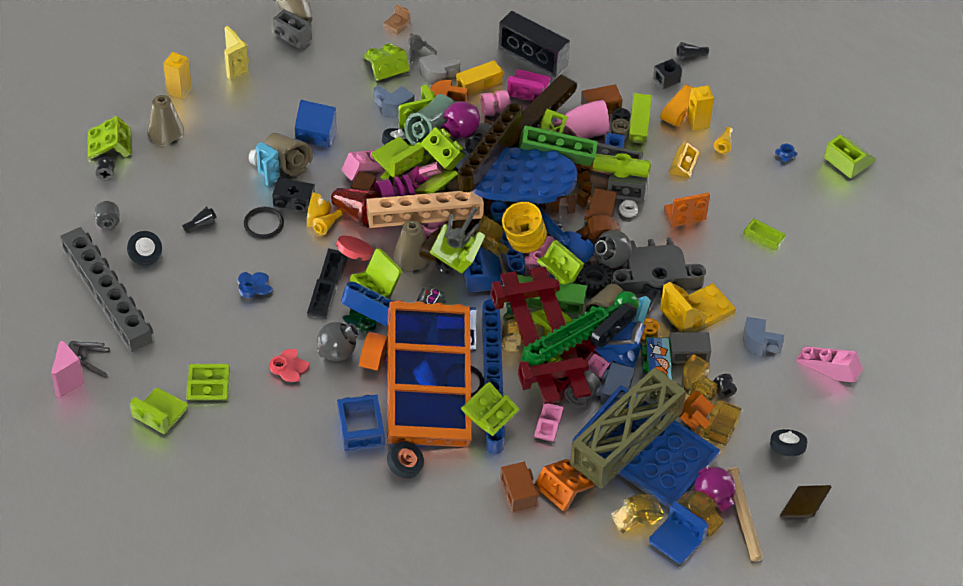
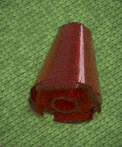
(354, 203)

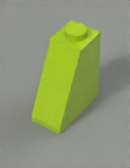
(640, 118)

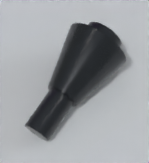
(687, 50)
(203, 218)

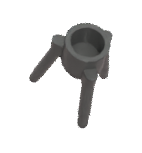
(416, 44)
(456, 238)
(81, 350)

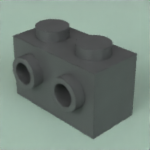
(292, 28)
(629, 188)
(686, 344)

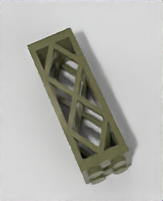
(670, 402)

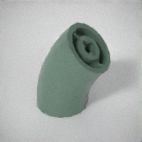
(424, 121)

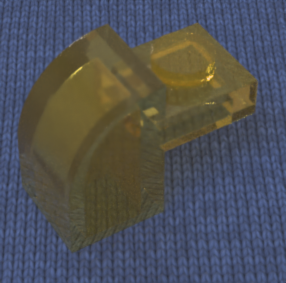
(493, 232)
(511, 337)
(695, 378)
(703, 507)
(637, 509)

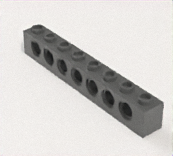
(106, 289)

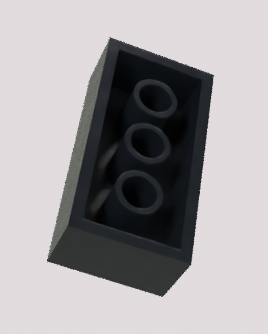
(533, 43)

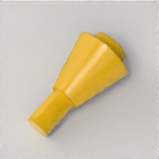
(723, 143)
(324, 223)

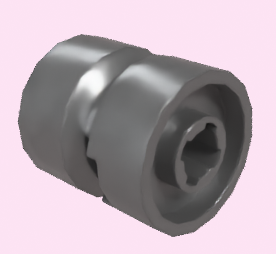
(593, 383)

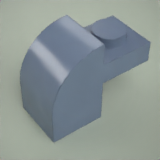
(391, 102)
(757, 339)

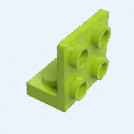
(108, 135)
(398, 156)
(456, 258)

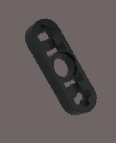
(613, 325)

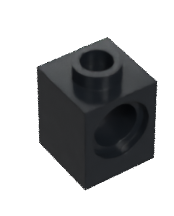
(667, 73)

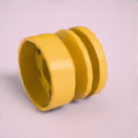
(524, 227)

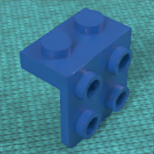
(679, 533)

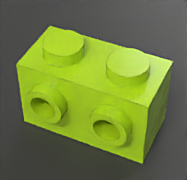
(443, 148)

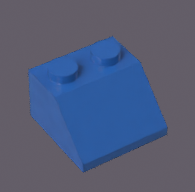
(316, 123)

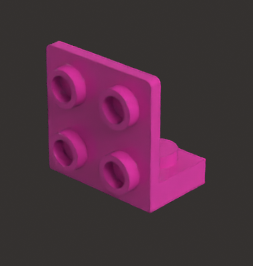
(527, 85)

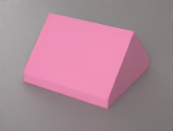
(66, 370)

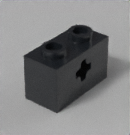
(292, 194)

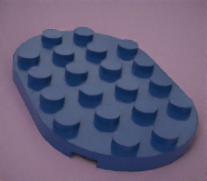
(528, 177)

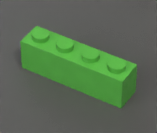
(575, 148)
(570, 297)

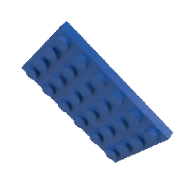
(668, 463)

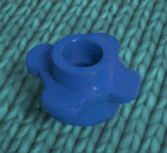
(786, 152)

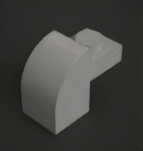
(435, 71)

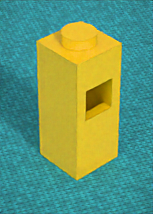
(177, 75)
(480, 77)
(700, 107)

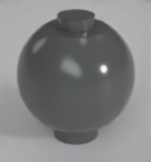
(613, 249)
(337, 341)

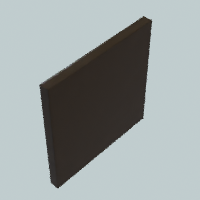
(805, 501)

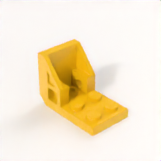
(695, 310)

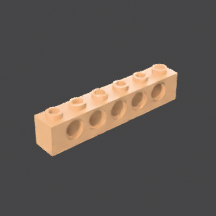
(423, 208)

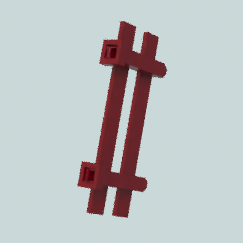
(545, 373)

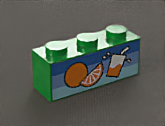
(657, 355)

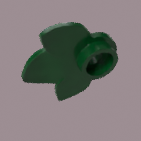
(360, 321)

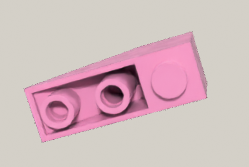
(361, 162)
(837, 364)

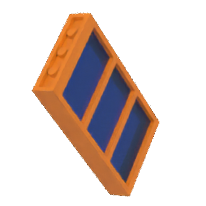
(428, 374)

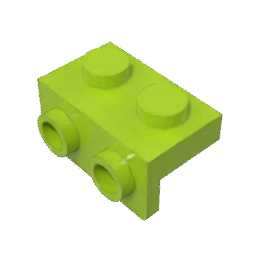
(561, 263)

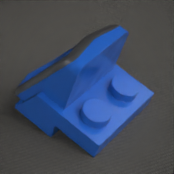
(624, 346)

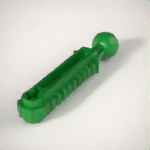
(573, 332)

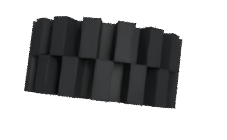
(594, 270)

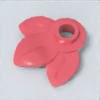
(290, 365)

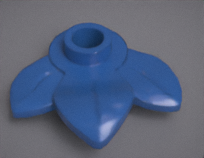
(253, 284)

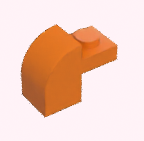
(445, 87)
(373, 351)
(695, 411)

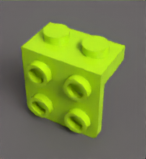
(387, 61)
(407, 109)
(380, 275)
(158, 410)

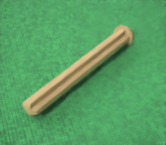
(745, 518)

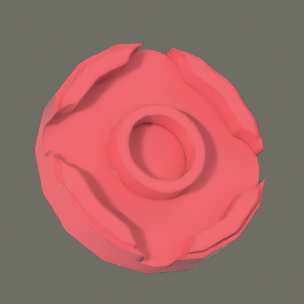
(354, 247)

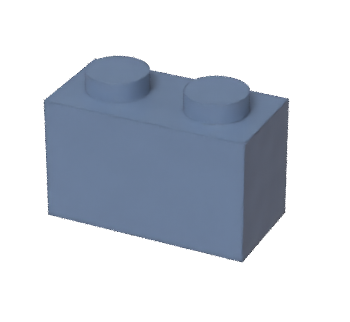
(613, 378)

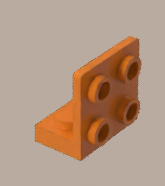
(687, 209)
(561, 483)

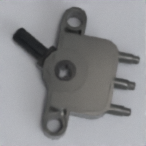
(655, 266)

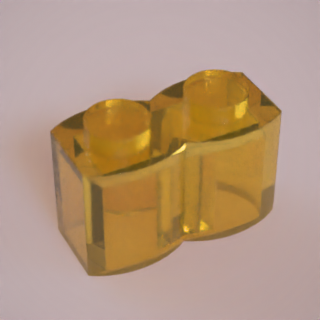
(723, 422)

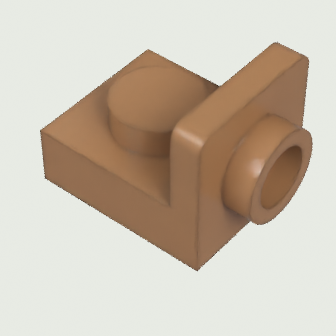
(398, 20)

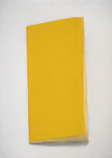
(684, 161)

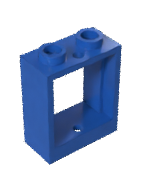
(361, 438)

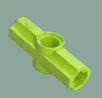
(622, 165)

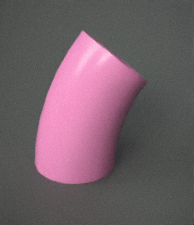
(586, 120)

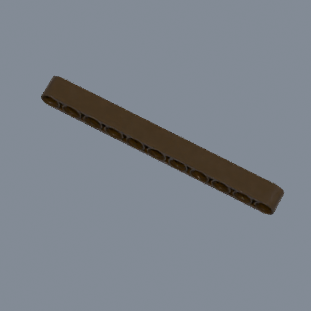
(551, 98)

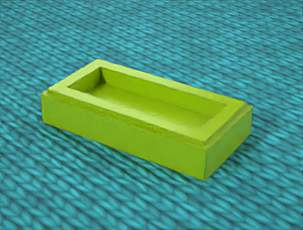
(764, 234)

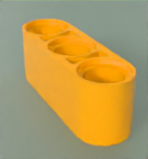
(677, 108)

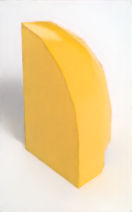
(317, 208)

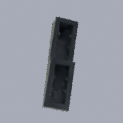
(327, 283)

